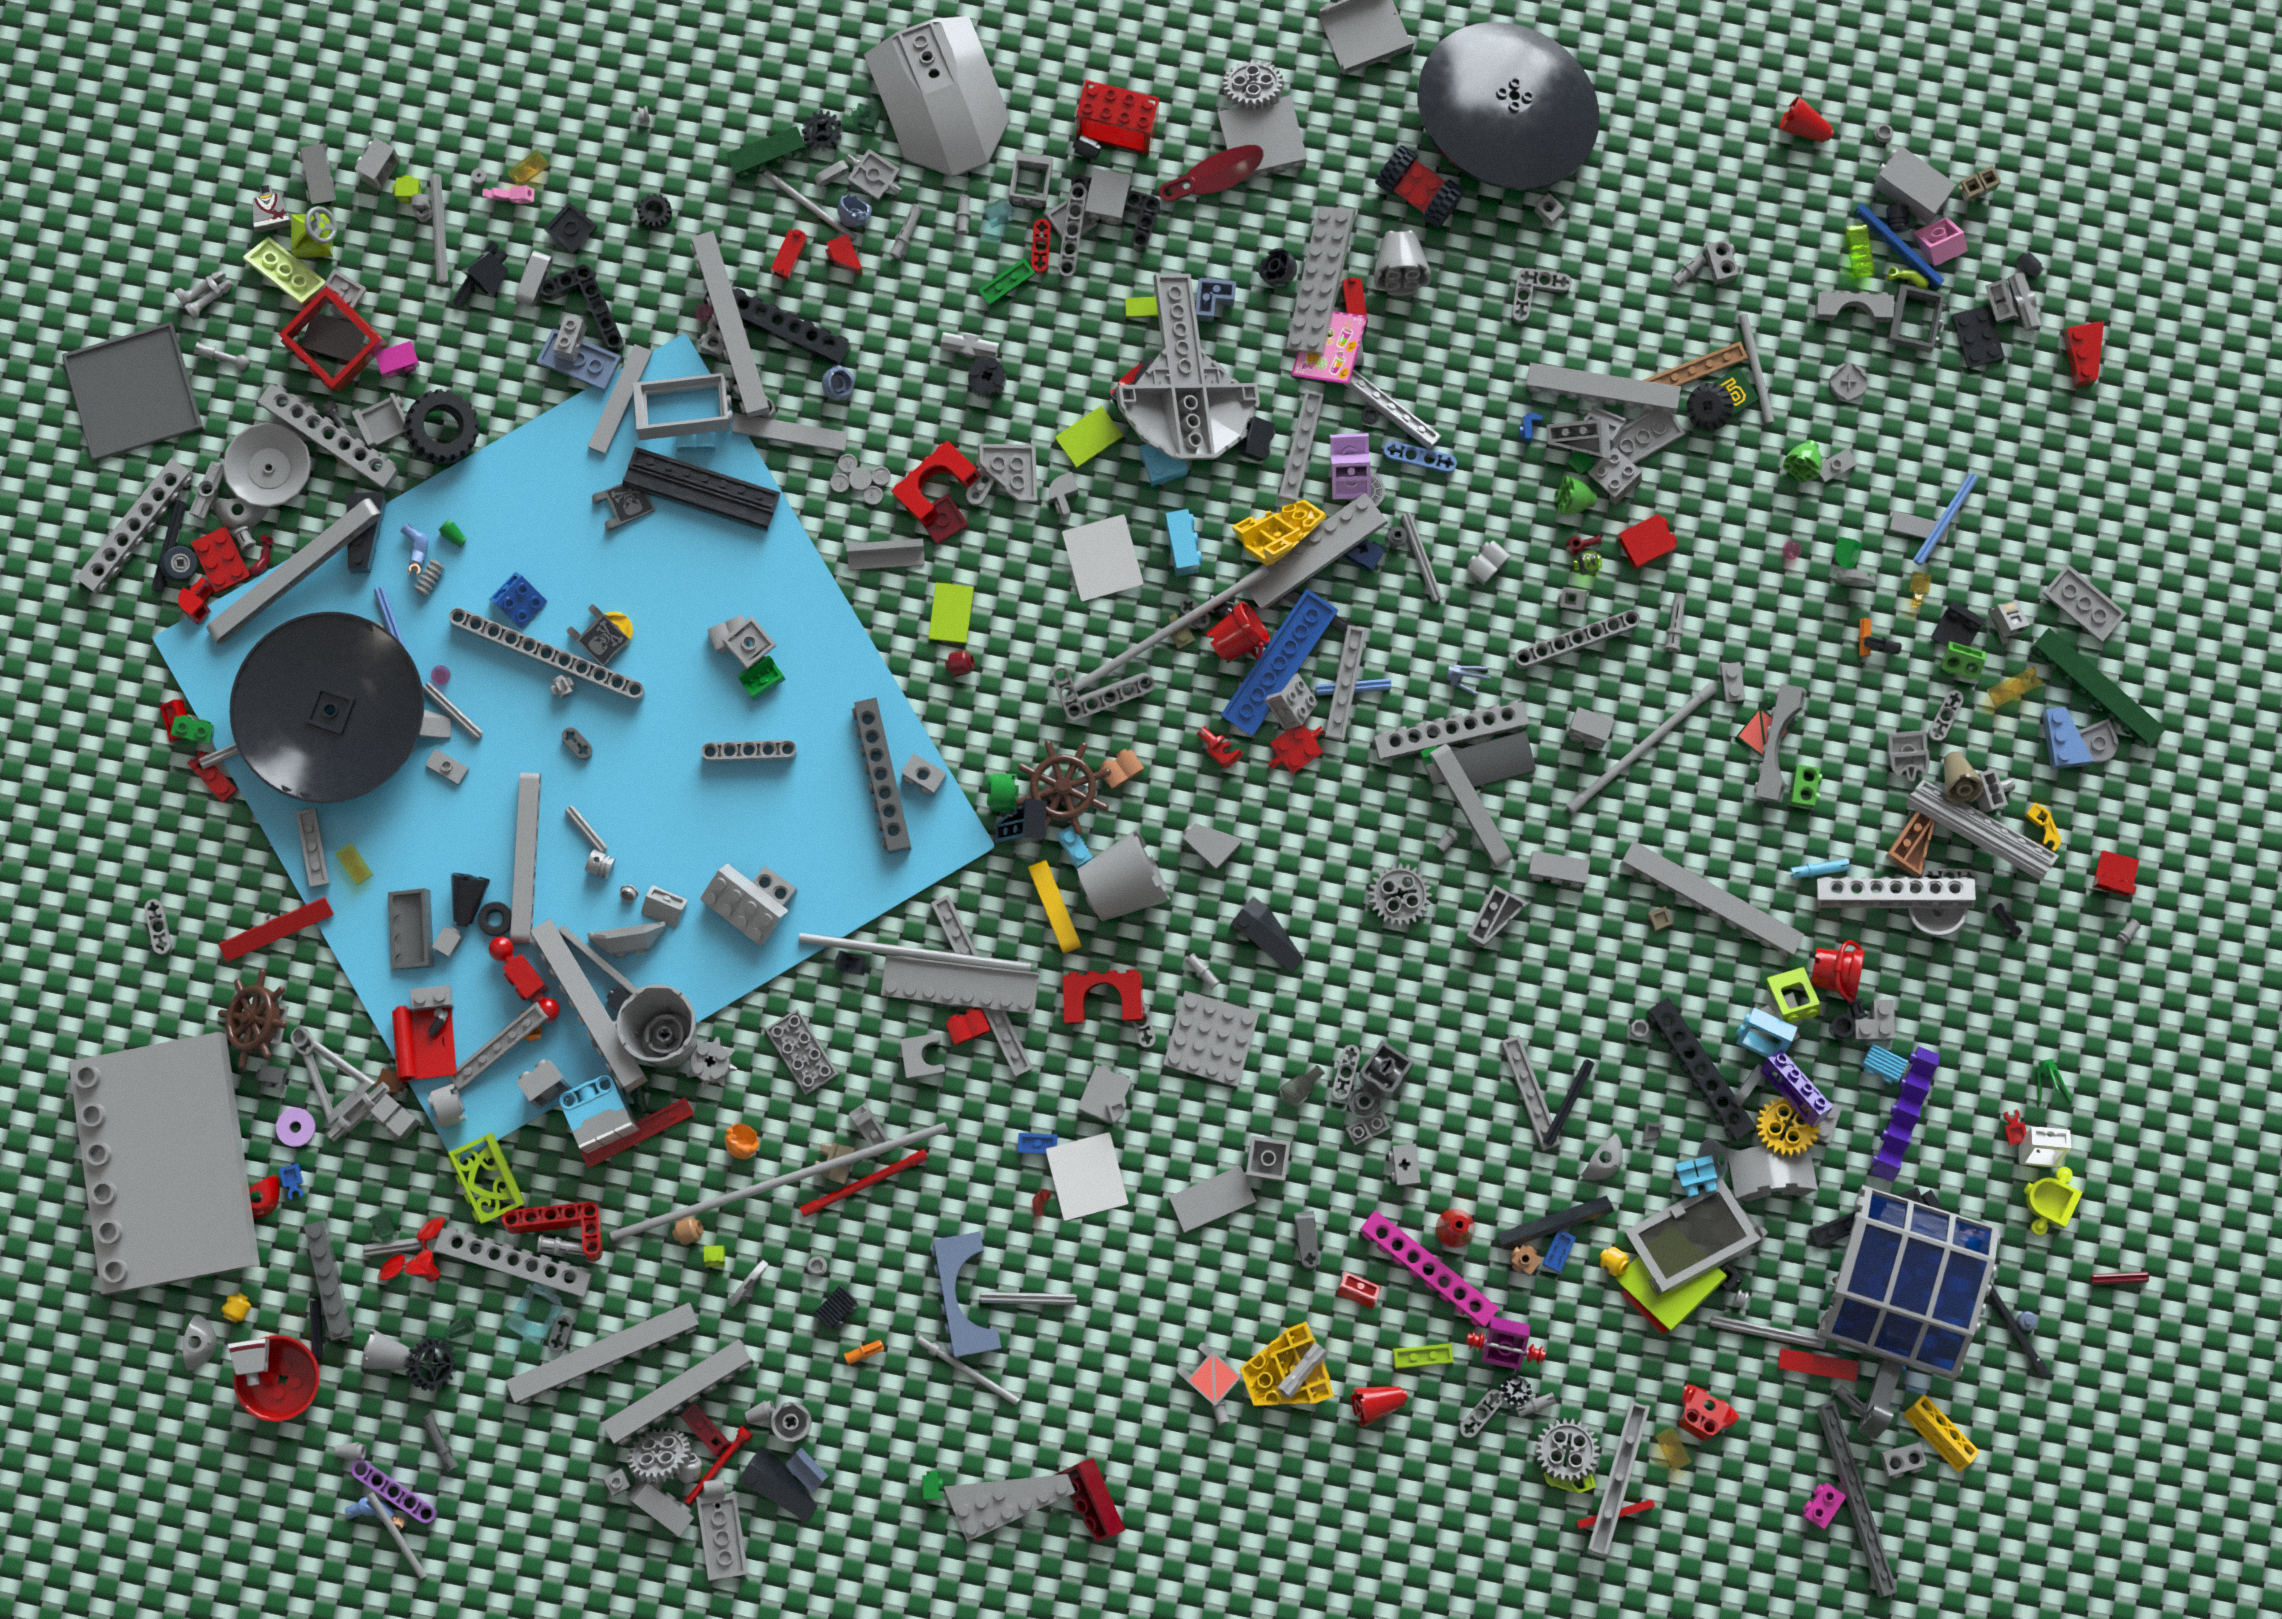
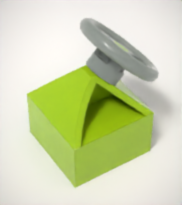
(313, 233)

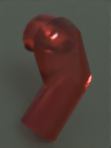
(1039, 1200)

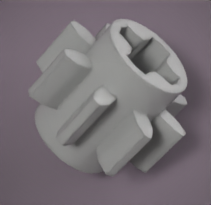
(562, 686)

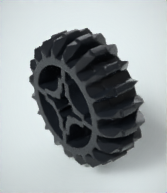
(433, 1379)

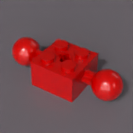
(522, 974)

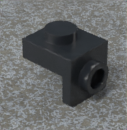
(851, 963)

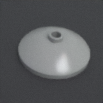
(1947, 923)

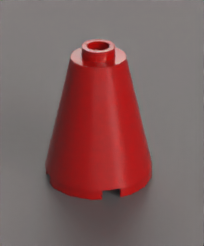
(1805, 122)
(1449, 1233)
(1376, 1402)

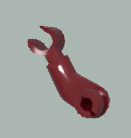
(265, 559)

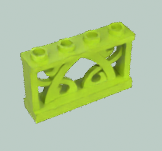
(491, 1151)

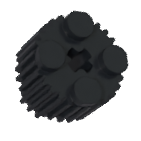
(982, 387)

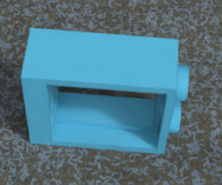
(1769, 1025)

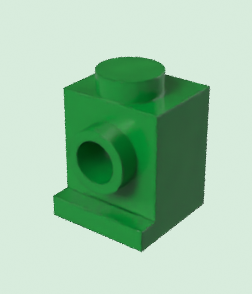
(932, 1486)

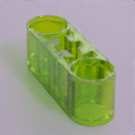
(1859, 250)

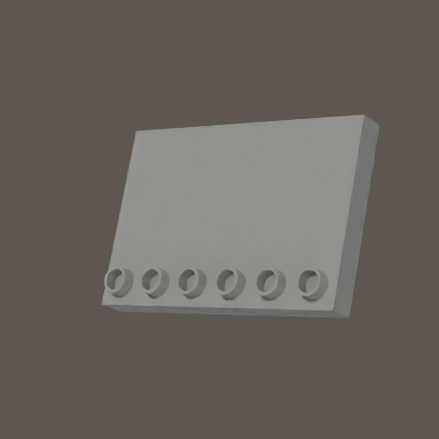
(163, 1163)

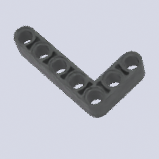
(1876, 1414)

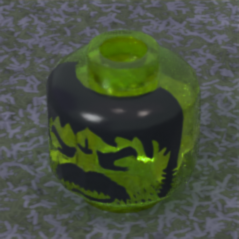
(1587, 562)

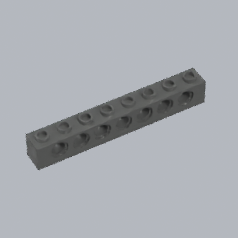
(870, 708)

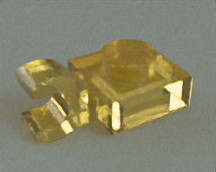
(1919, 585)

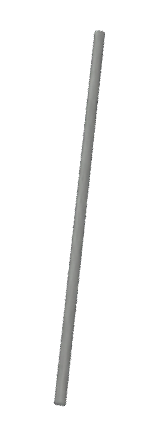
(778, 1182)

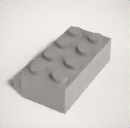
(743, 904)
(543, 1083)

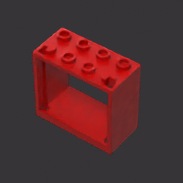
(1117, 117)
(357, 364)

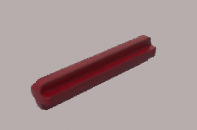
(2119, 1278)

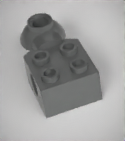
(1380, 1079)

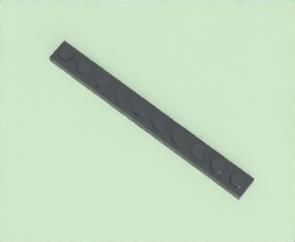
(1856, 1499)

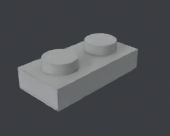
(1732, 682)

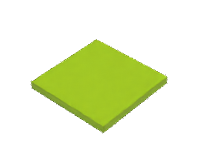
(1672, 1306)

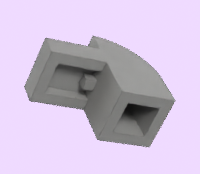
(1059, 490)

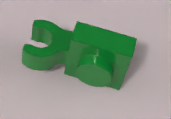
(1580, 462)

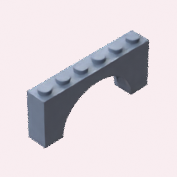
(951, 1256)

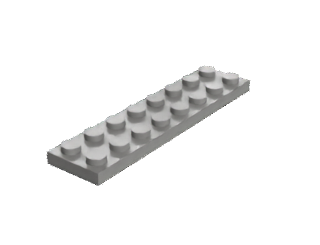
(1320, 280)

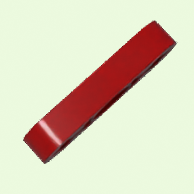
(1036, 232)

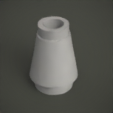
(760, 1412)
(351, 1451)

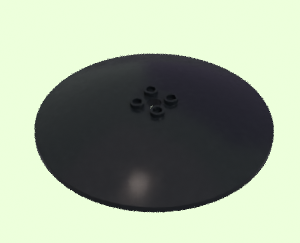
(1501, 139)
(293, 679)

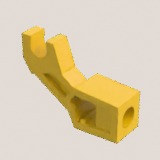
(2051, 833)

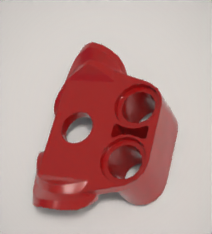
(1721, 1417)

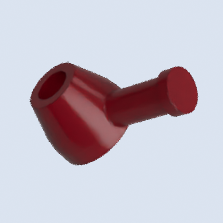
(1582, 544)

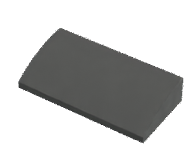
(1496, 759)
(411, 929)

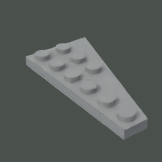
(997, 1503)

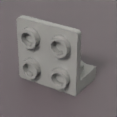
(1616, 475)
(1292, 703)

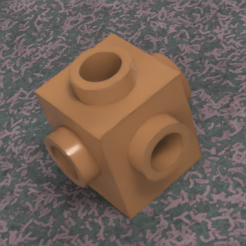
(1532, 1259)

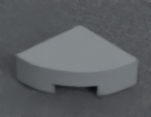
(1116, 1109)

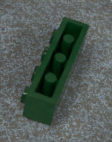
(766, 153)

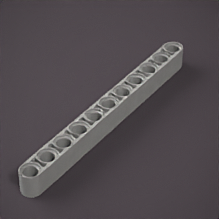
(293, 571)
(537, 653)

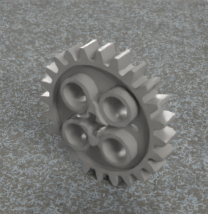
(1253, 84)
(1395, 878)
(1549, 1447)
(659, 1455)

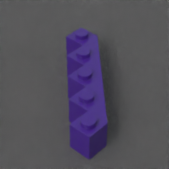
(1904, 1114)

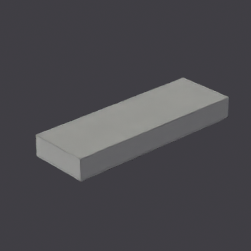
(1914, 526)

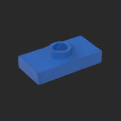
(1558, 1251)

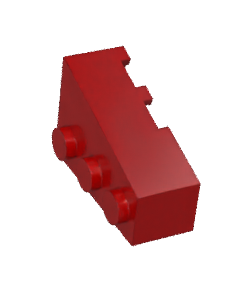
(2084, 352)

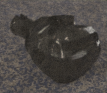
(1299, 1088)

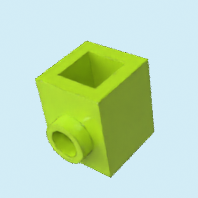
(405, 188)

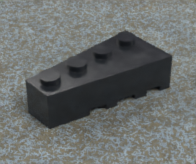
(363, 548)

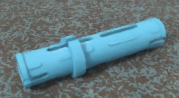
(1819, 869)

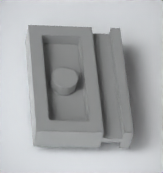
(1615, 422)

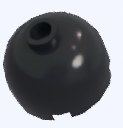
(1278, 268)

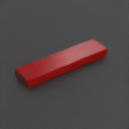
(1818, 1365)
(1624, 1511)

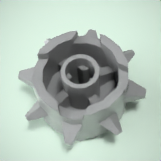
(716, 1072)

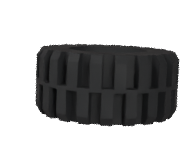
(449, 403)

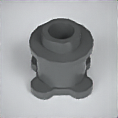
(1395, 542)

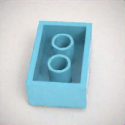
(1183, 542)

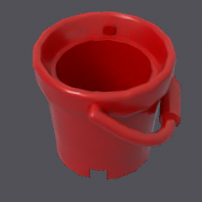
(1239, 634)
(1839, 970)

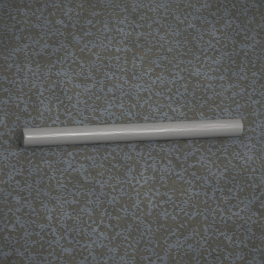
(396, 1535)

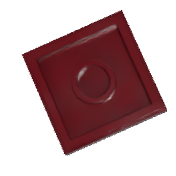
(948, 522)

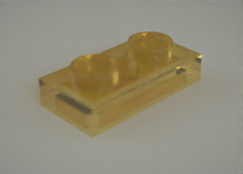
(528, 168)
(354, 864)
(1672, 1448)

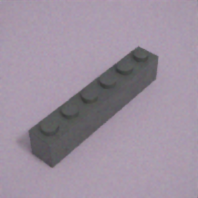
(328, 1281)

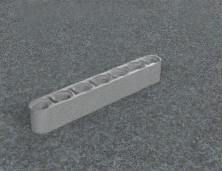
(1583, 632)
(1471, 805)

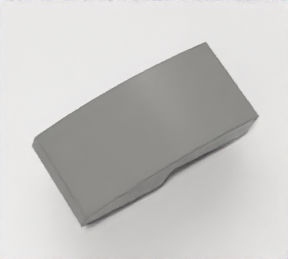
(1368, 1128)

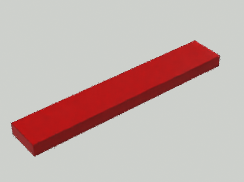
(276, 929)
(648, 1127)

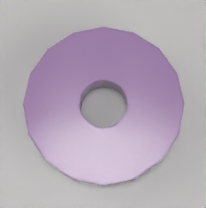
(284, 1123)

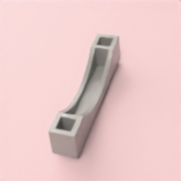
(1789, 703)

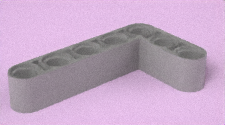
(1098, 695)

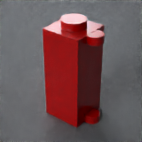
(789, 254)
(1354, 297)

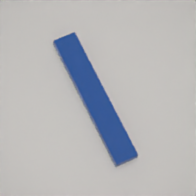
(1898, 246)

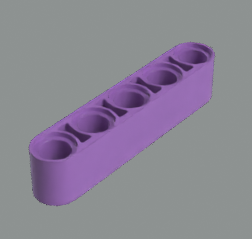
(384, 1490)

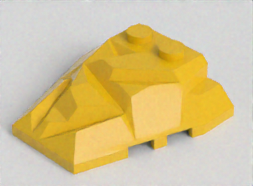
(1277, 534)
(1276, 1361)

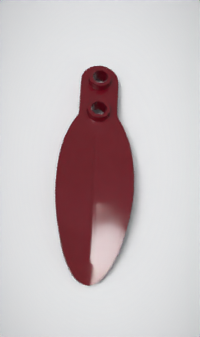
(1215, 173)

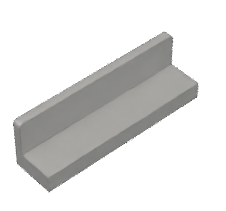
(885, 554)

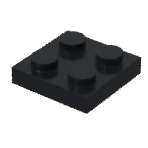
(571, 228)

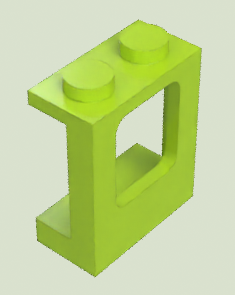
(1790, 980)

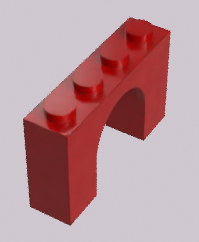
(944, 460)
(1078, 986)

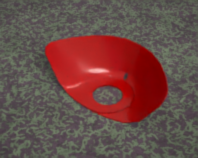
(270, 1192)

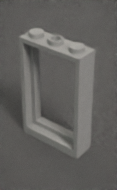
(677, 385)

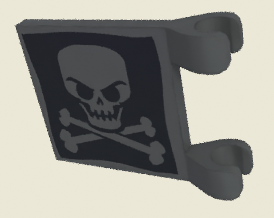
(625, 504)
(601, 639)

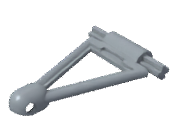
(356, 1104)

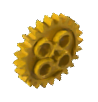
(1771, 1118)

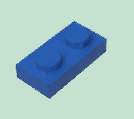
(1036, 1143)

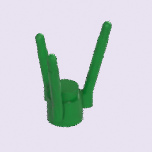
(2049, 1069)

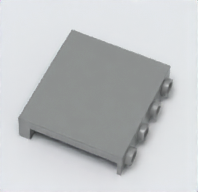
(1272, 129)

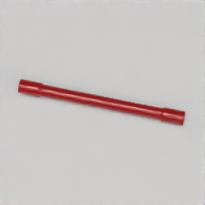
(911, 1161)

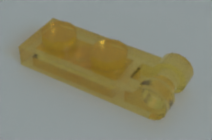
(2014, 687)

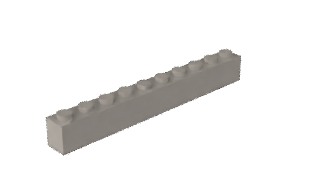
(730, 324)
(1712, 899)
(588, 1005)
(601, 1353)

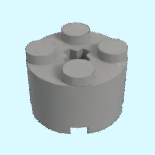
(447, 1106)
(780, 1425)

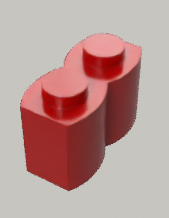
(968, 1026)

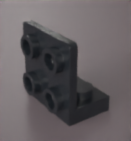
(1957, 626)

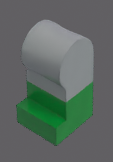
(1430, 768)

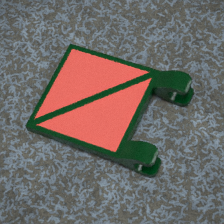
(1755, 730)

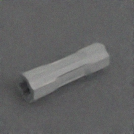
(1293, 1381)

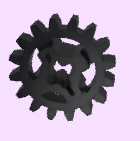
(822, 122)

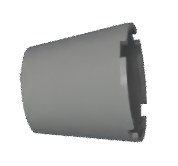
(1122, 879)
(651, 1016)

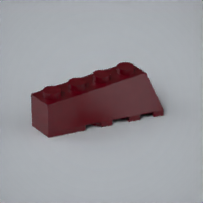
(1093, 1500)

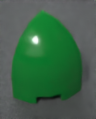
(1847, 552)

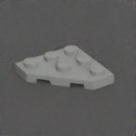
(1011, 468)

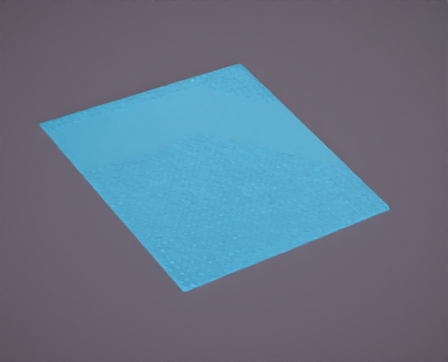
(646, 784)

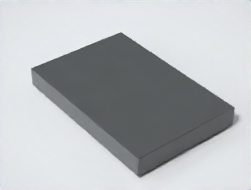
(333, 338)

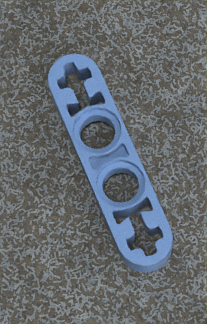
(1420, 454)

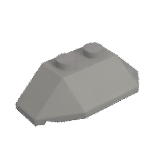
(628, 939)

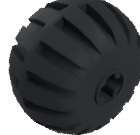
(1721, 402)

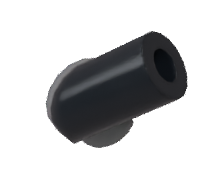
(439, 1021)

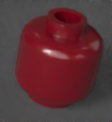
(960, 663)

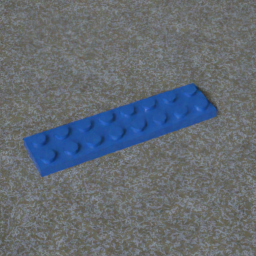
(1279, 661)

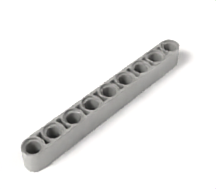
(525, 858)

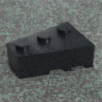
(1023, 825)

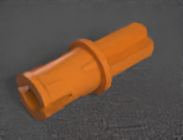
(1864, 631)
(864, 1352)

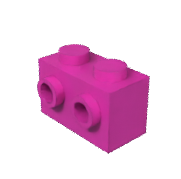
(397, 359)
(1823, 1505)

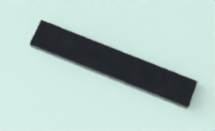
(1555, 1222)
(1842, 1226)

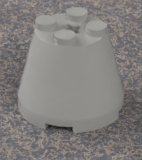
(1401, 264)

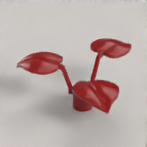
(422, 1263)

